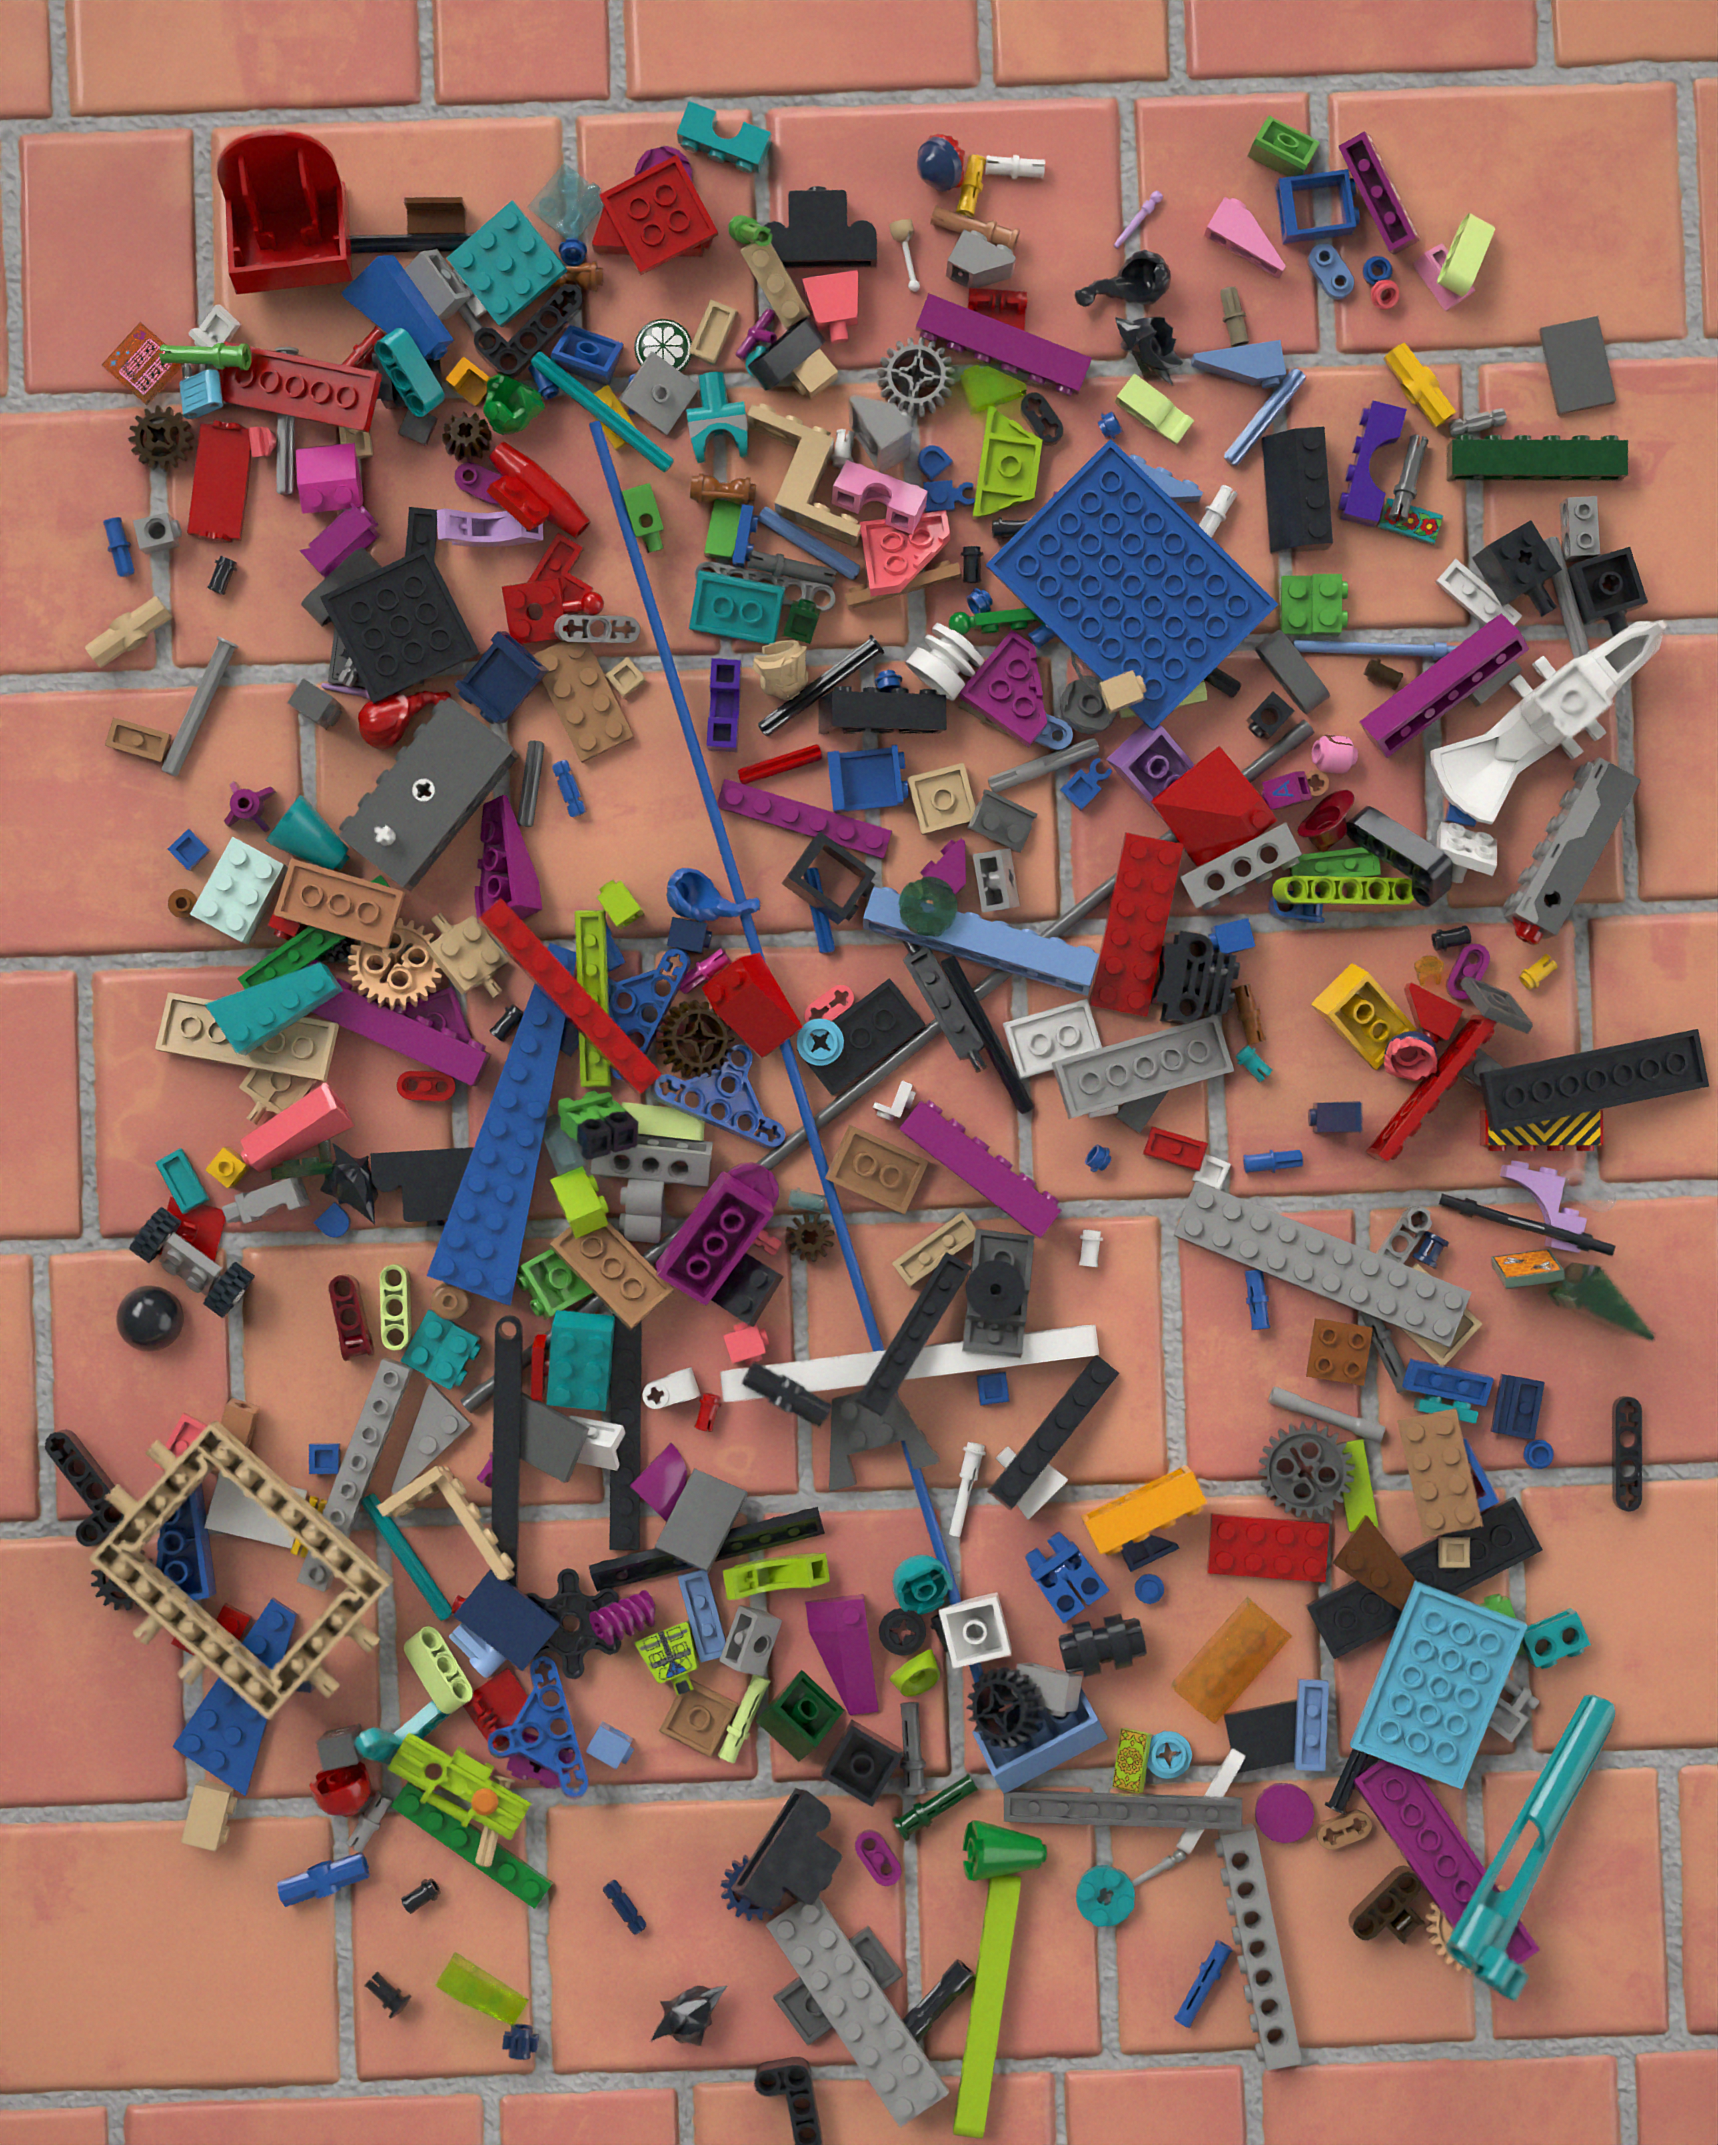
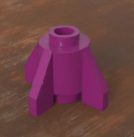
(255, 808)

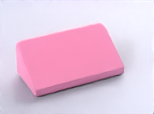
(1429, 268)

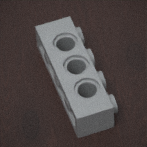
(1197, 880)
(666, 1151)

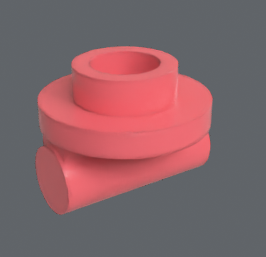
(261, 441)

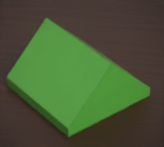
(1283, 148)

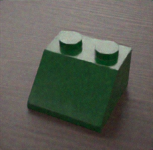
(800, 1716)

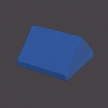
(587, 354)

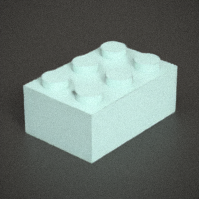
(239, 891)

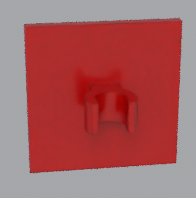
(200, 1227)

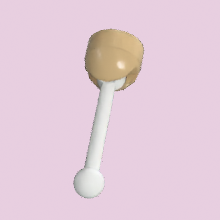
(902, 232)

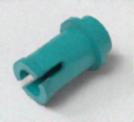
(1251, 1061)

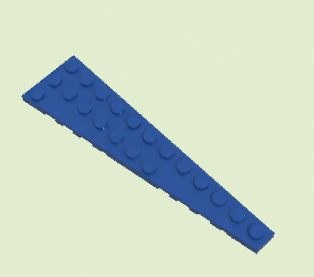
(493, 1200)

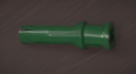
(922, 1814)

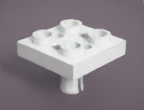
(1467, 850)

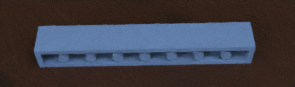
(990, 944)

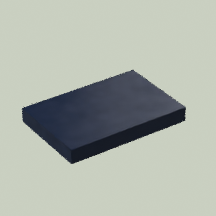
(506, 1620)

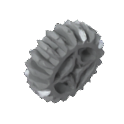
(902, 375)

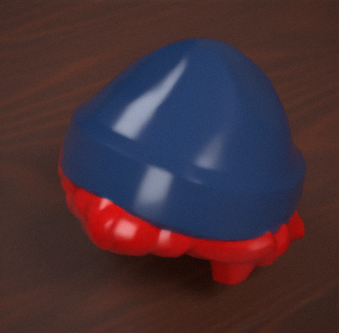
(941, 163)

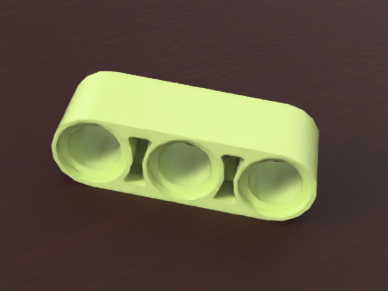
(1465, 255)
(665, 1122)
(388, 1320)
(438, 1670)

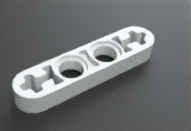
(1217, 1789)

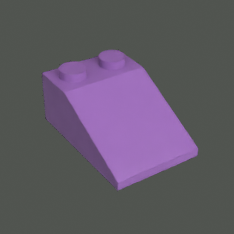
(1150, 762)

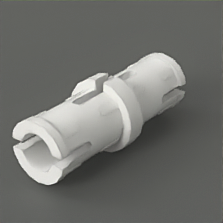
(1015, 167)

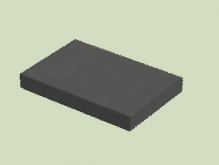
(1577, 365)
(550, 1439)
(701, 1520)

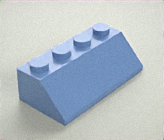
(1053, 1744)

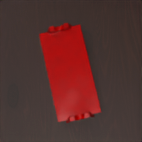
(220, 482)

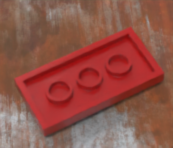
(1268, 1547)

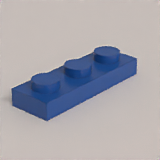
(1447, 1382)

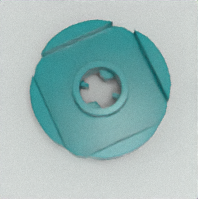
(1088, 1891)

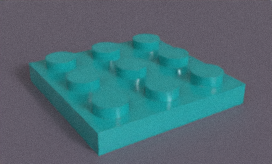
(507, 264)

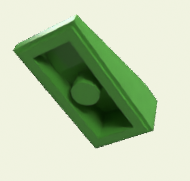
(723, 530)

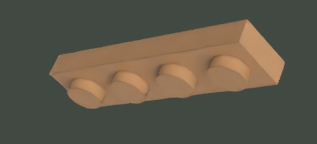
(941, 573)

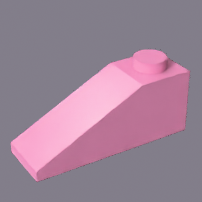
(1240, 233)

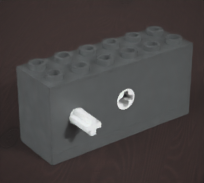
(403, 827)

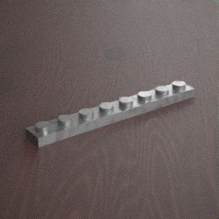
(1123, 1809)

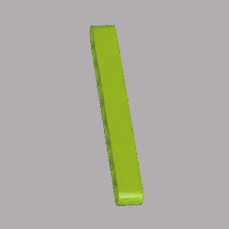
(986, 2006)

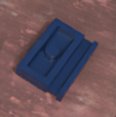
(1517, 1406)

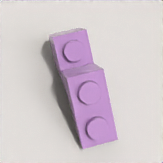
(1547, 1192)

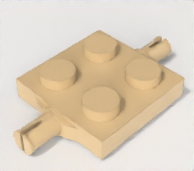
(467, 955)
(273, 1091)

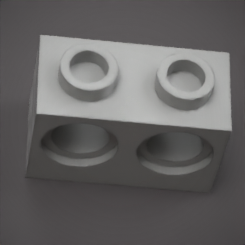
(1579, 528)

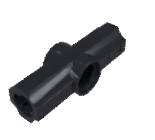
(786, 1394)

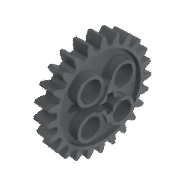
(1284, 1483)

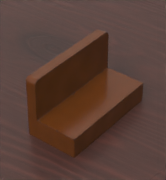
(436, 215)

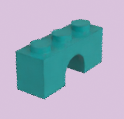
(744, 150)

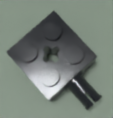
(1519, 567)
(1611, 605)

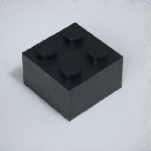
(862, 1763)

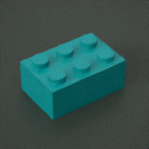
(580, 1360)

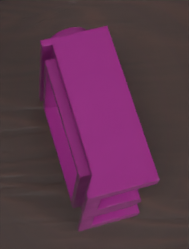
(341, 539)

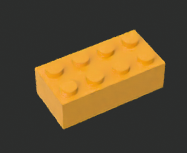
(1144, 1510)

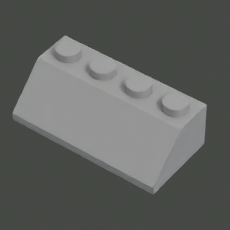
(881, 431)

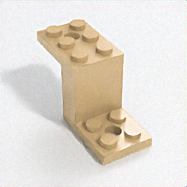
(804, 474)

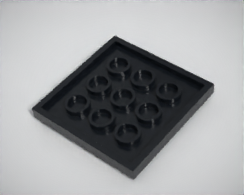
(399, 625)

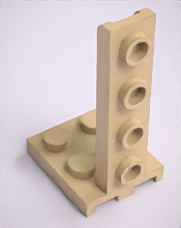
(427, 1487)

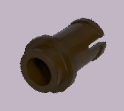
(1383, 674)

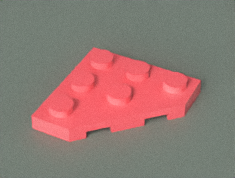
(898, 556)

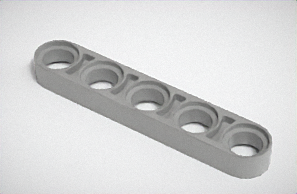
(808, 588)

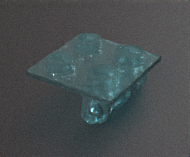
(567, 202)

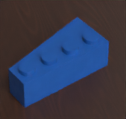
(186, 1550)

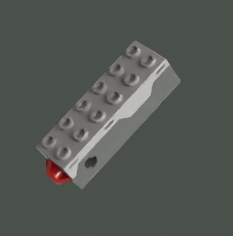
(1569, 850)

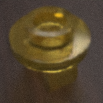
(1429, 966)

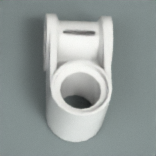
(676, 1387)

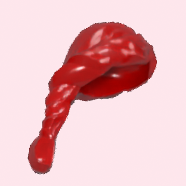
(386, 720)

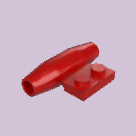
(533, 494)

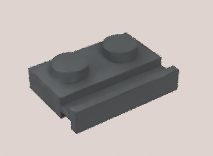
(1002, 821)

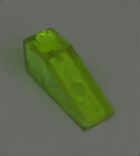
(480, 1990)

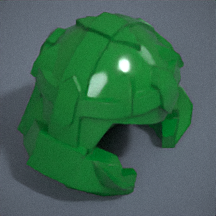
(510, 404)

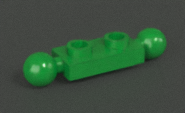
(991, 621)

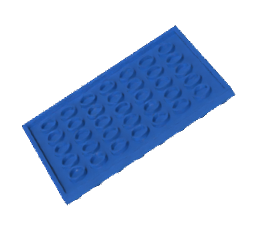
(1131, 582)

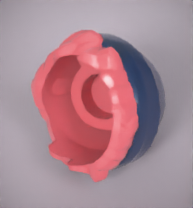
(1411, 1056)

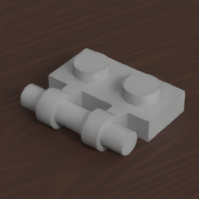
(1507, 1717)

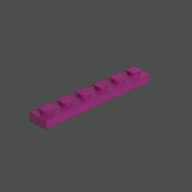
(803, 818)

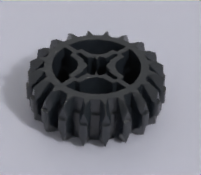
(1016, 1727)

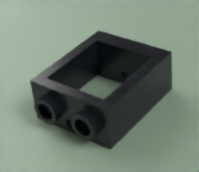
(815, 898)

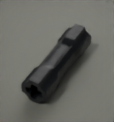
(951, 1985)

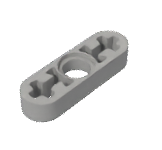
(617, 637)

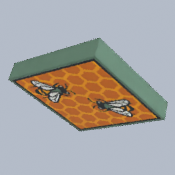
(1527, 1268)

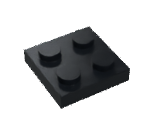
(748, 1289)

